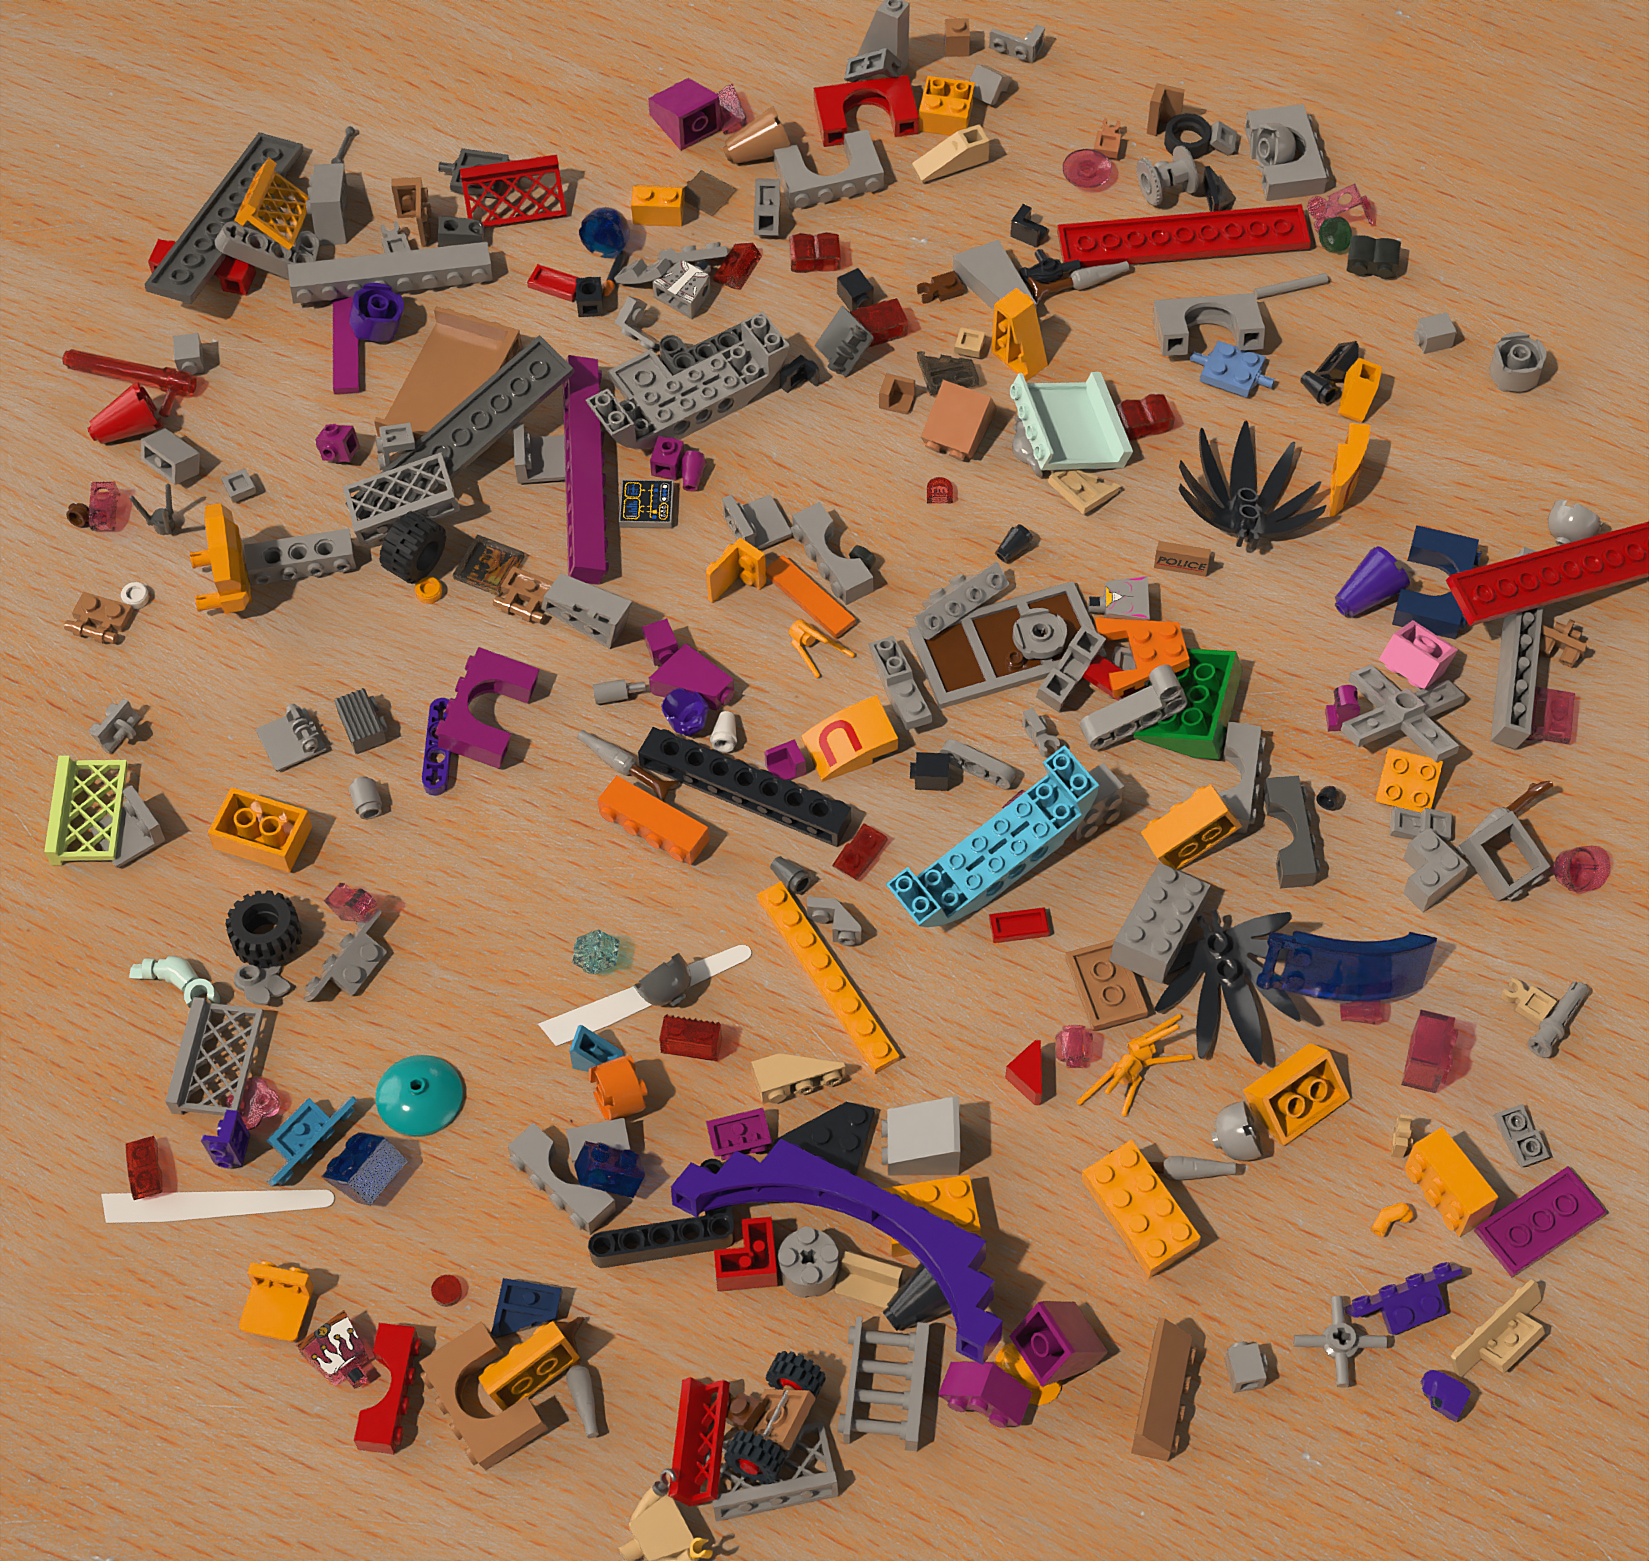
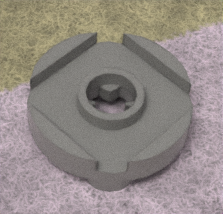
(1039, 647)

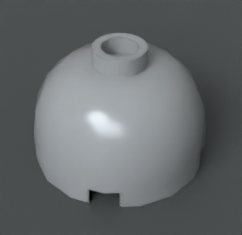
(1272, 145)
(1571, 523)
(1237, 1133)

